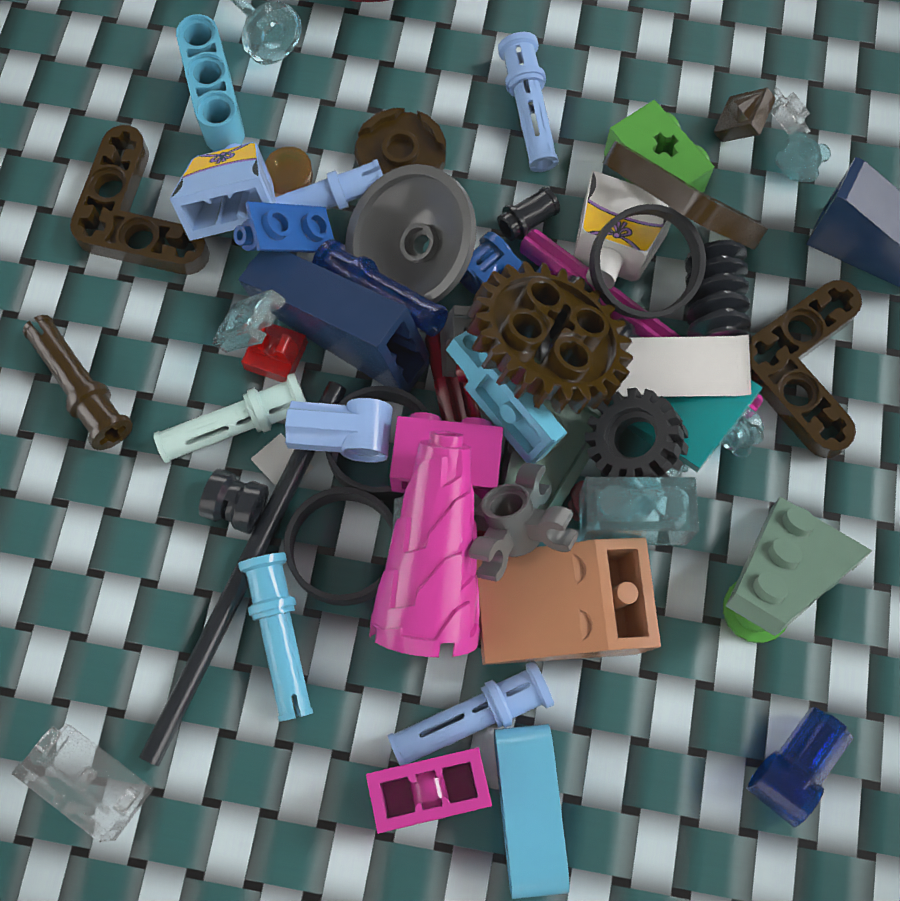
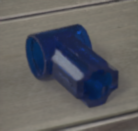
(793, 777)

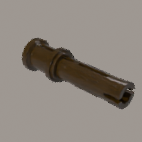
(85, 398)

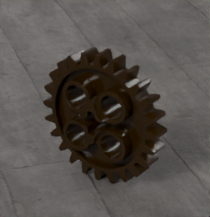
(583, 359)

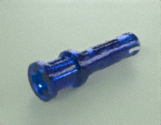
(364, 271)

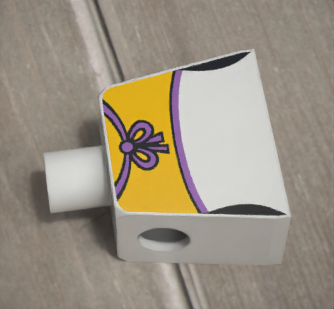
(630, 241)

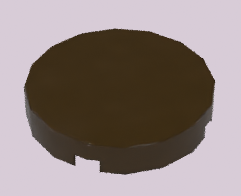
(400, 140)

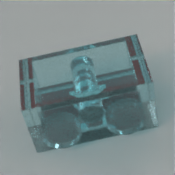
(639, 507)

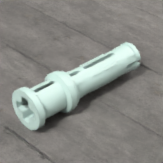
(256, 411)

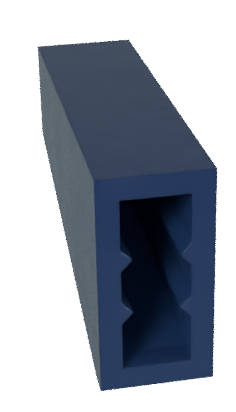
(342, 317)

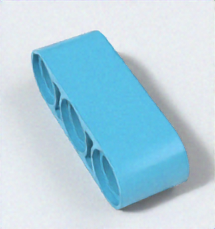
(209, 82)
(531, 812)

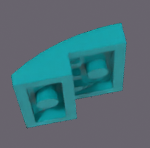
(706, 421)

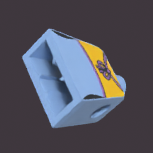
(217, 186)

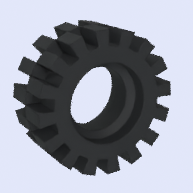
(616, 418)

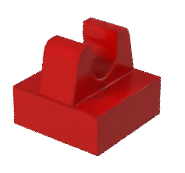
(277, 353)

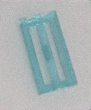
(251, 317)

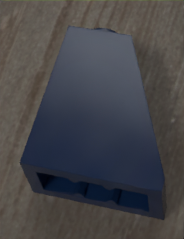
(862, 223)

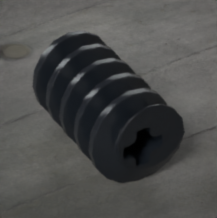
(720, 301)

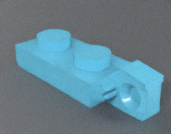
(527, 428)

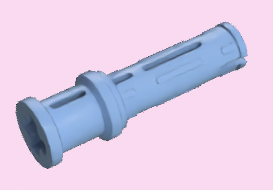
(541, 147)
(495, 704)

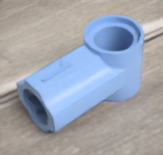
(354, 429)

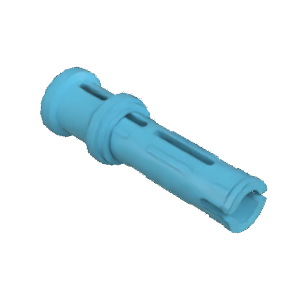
(273, 608)

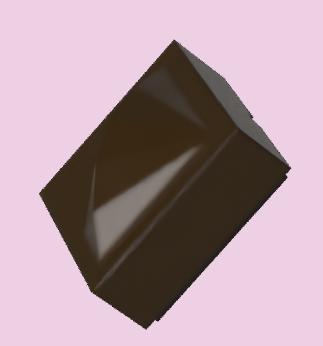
(744, 115)

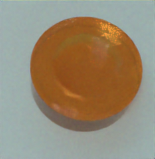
(289, 169)

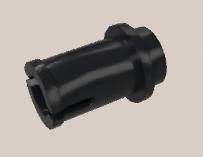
(529, 213)

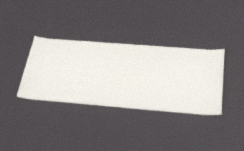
(689, 366)

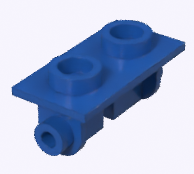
(283, 228)

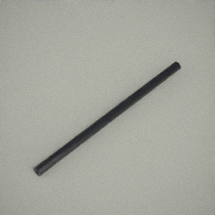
(231, 597)

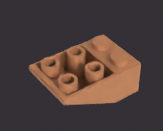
(570, 604)

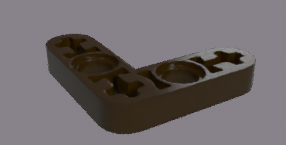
(684, 197)
(115, 215)
(788, 368)

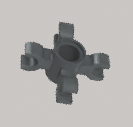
(516, 524)

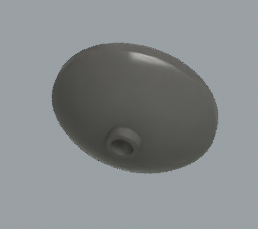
(402, 215)

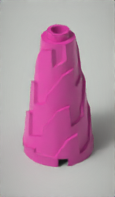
(428, 577)

